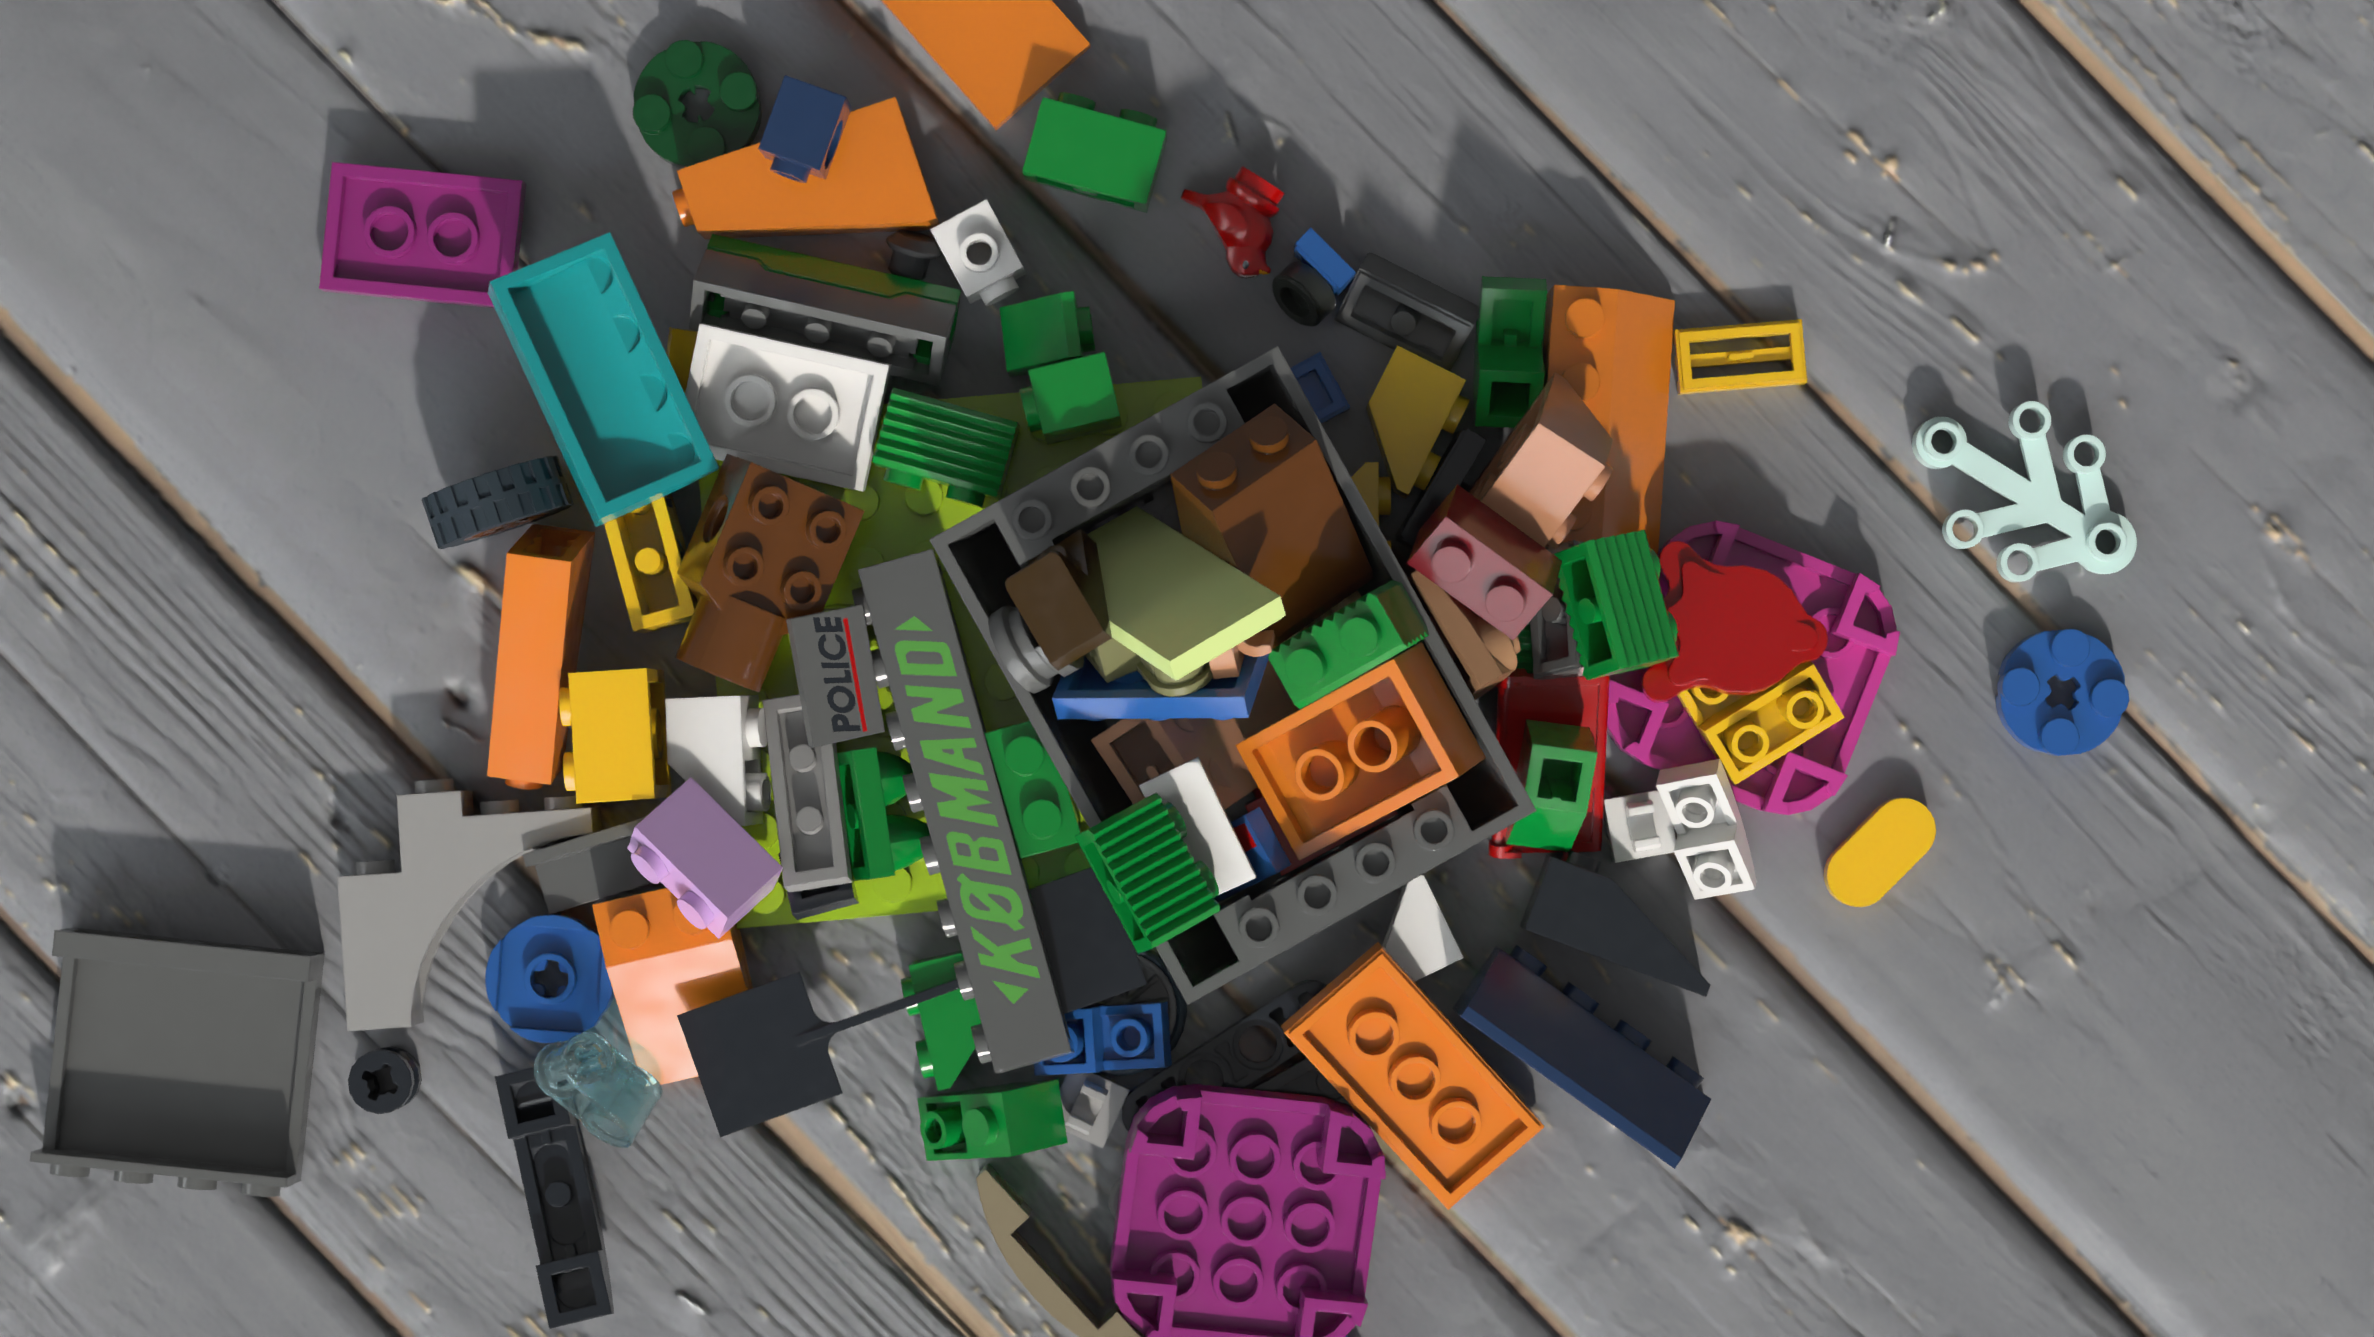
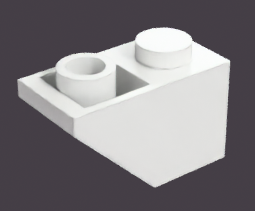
(720, 749)

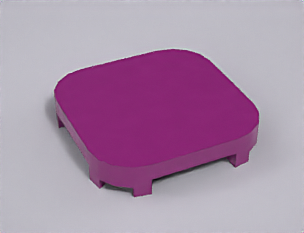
(1245, 1215)

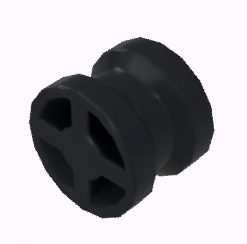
(401, 1074)

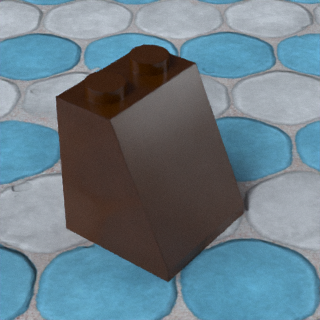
(1274, 515)

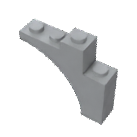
(446, 853)

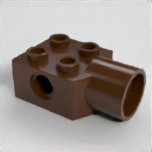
(754, 560)

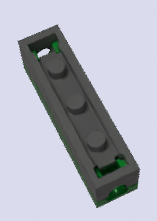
(826, 306)

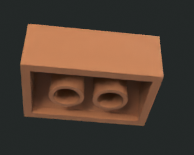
(1547, 465)

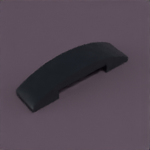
(559, 1201)

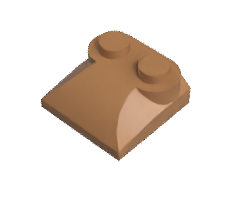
(1476, 646)

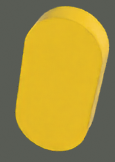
(1879, 852)

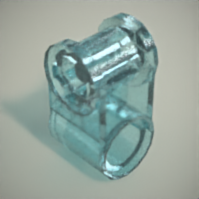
(600, 1088)

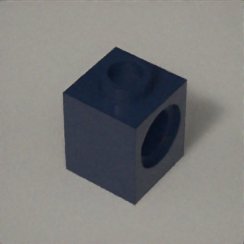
(804, 130)

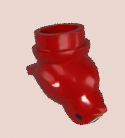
(1242, 220)

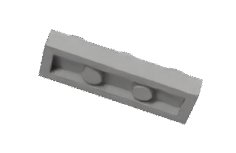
(805, 801)

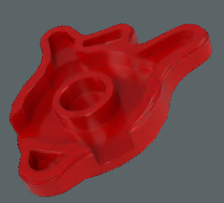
(1734, 628)

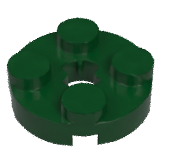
(684, 69)

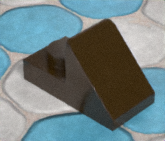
(1063, 599)

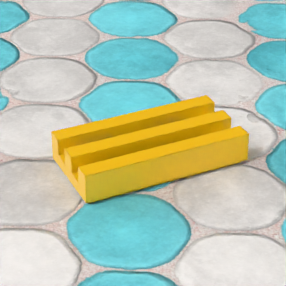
(1685, 362)

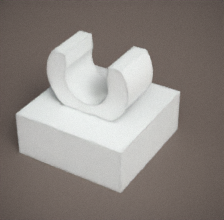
(1638, 826)

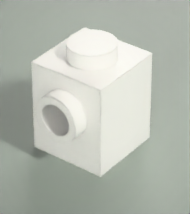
(979, 254)

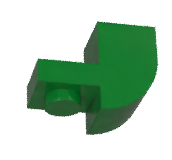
(1508, 349)

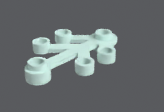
(2035, 499)

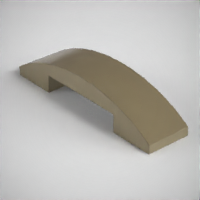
(1004, 1214)

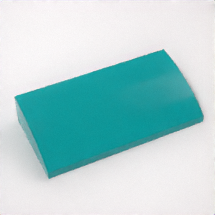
(602, 378)

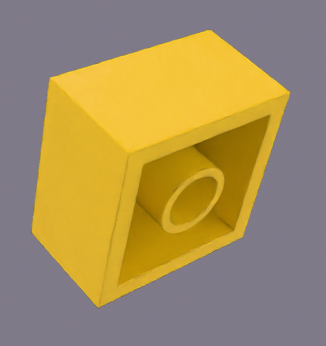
(616, 735)

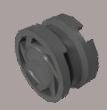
(1022, 652)

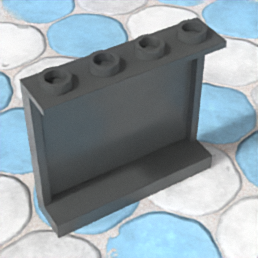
(181, 1060)

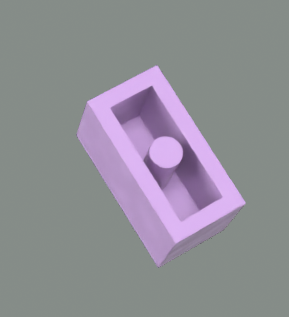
(703, 859)

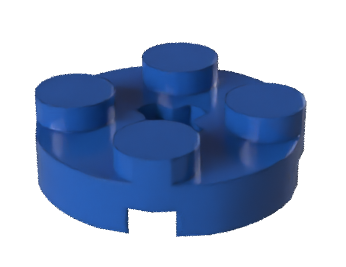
(2057, 729)
(525, 1003)

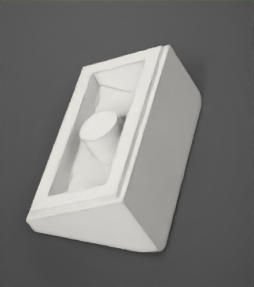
(1208, 827)

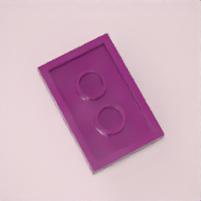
(420, 234)

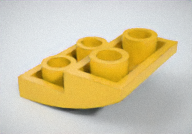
(1762, 726)

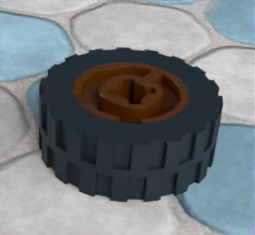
(497, 501)

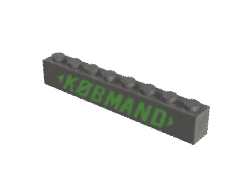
(964, 812)

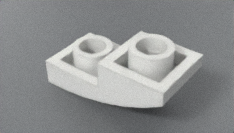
(1708, 829)

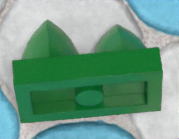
(877, 841)

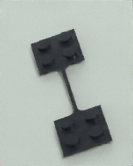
(770, 1050)

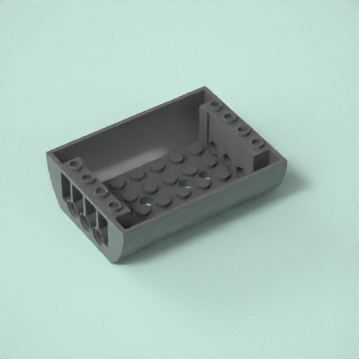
(1136, 472)

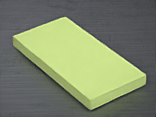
(1175, 597)

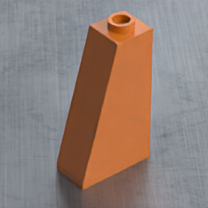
(868, 189)
(536, 651)

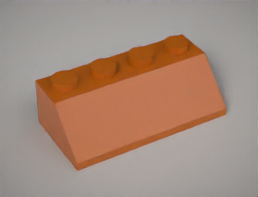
(1618, 360)

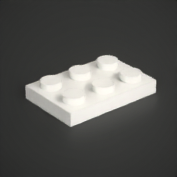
(787, 405)

